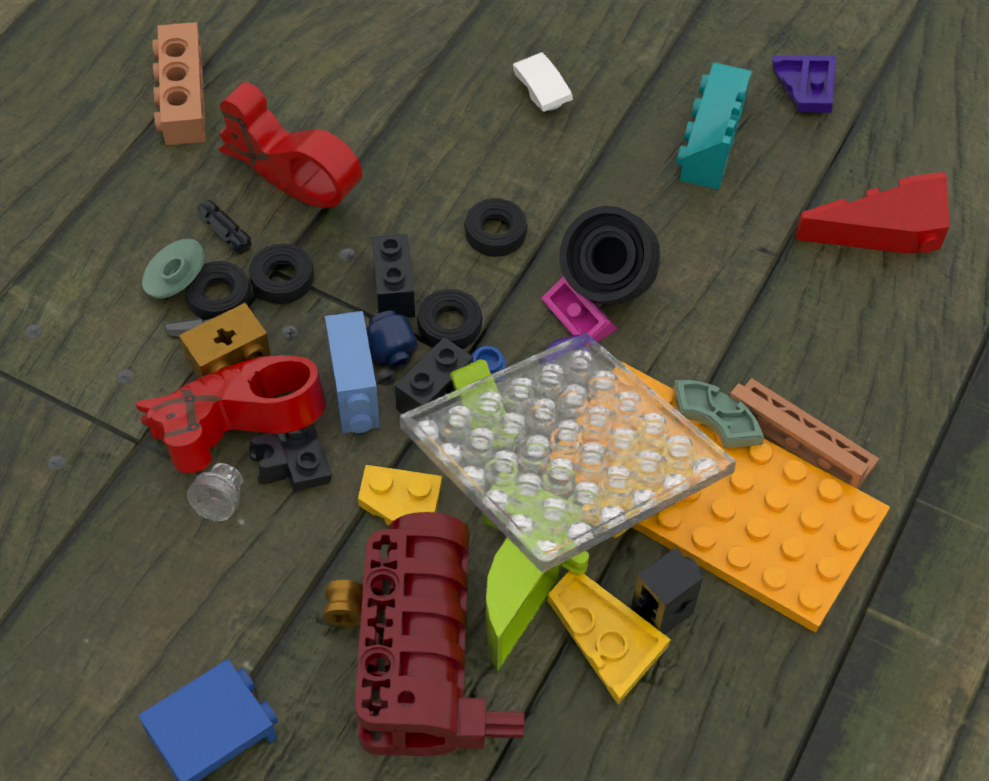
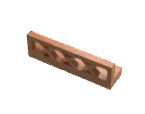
(805, 435)

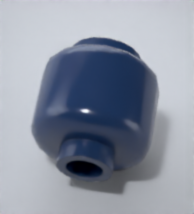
(391, 339)

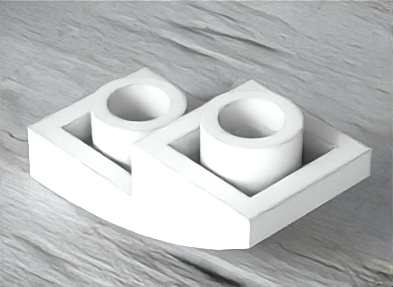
(543, 82)

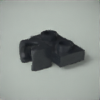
(293, 455)

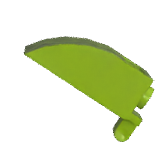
(515, 595)

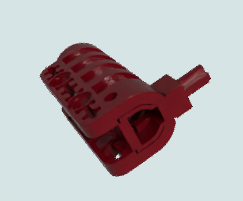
(422, 644)

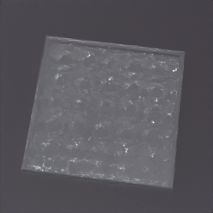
(566, 449)

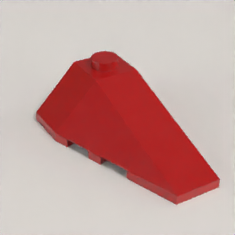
(895, 220)

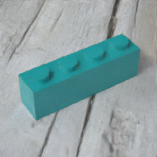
(715, 125)

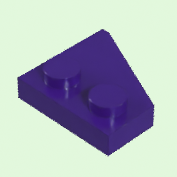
(807, 80)

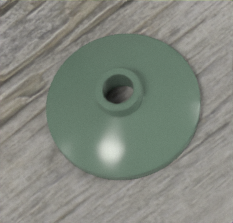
(173, 268)

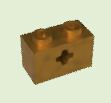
(225, 341)

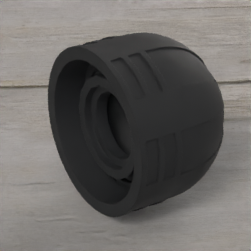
(609, 255)

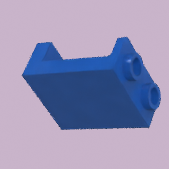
(208, 722)

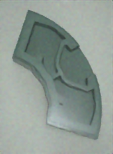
(718, 411)

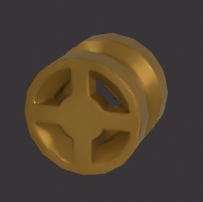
(343, 603)

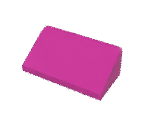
(577, 312)

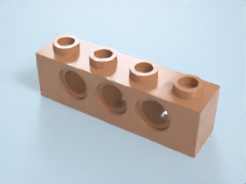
(180, 84)

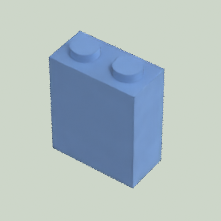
(352, 372)

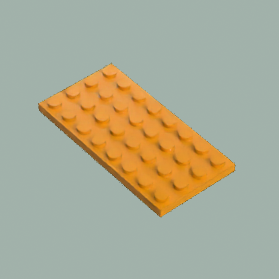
(771, 526)

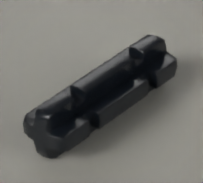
(224, 226)

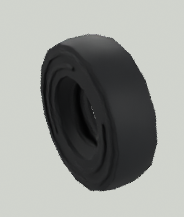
(495, 244)
(215, 273)
(281, 291)
(455, 301)

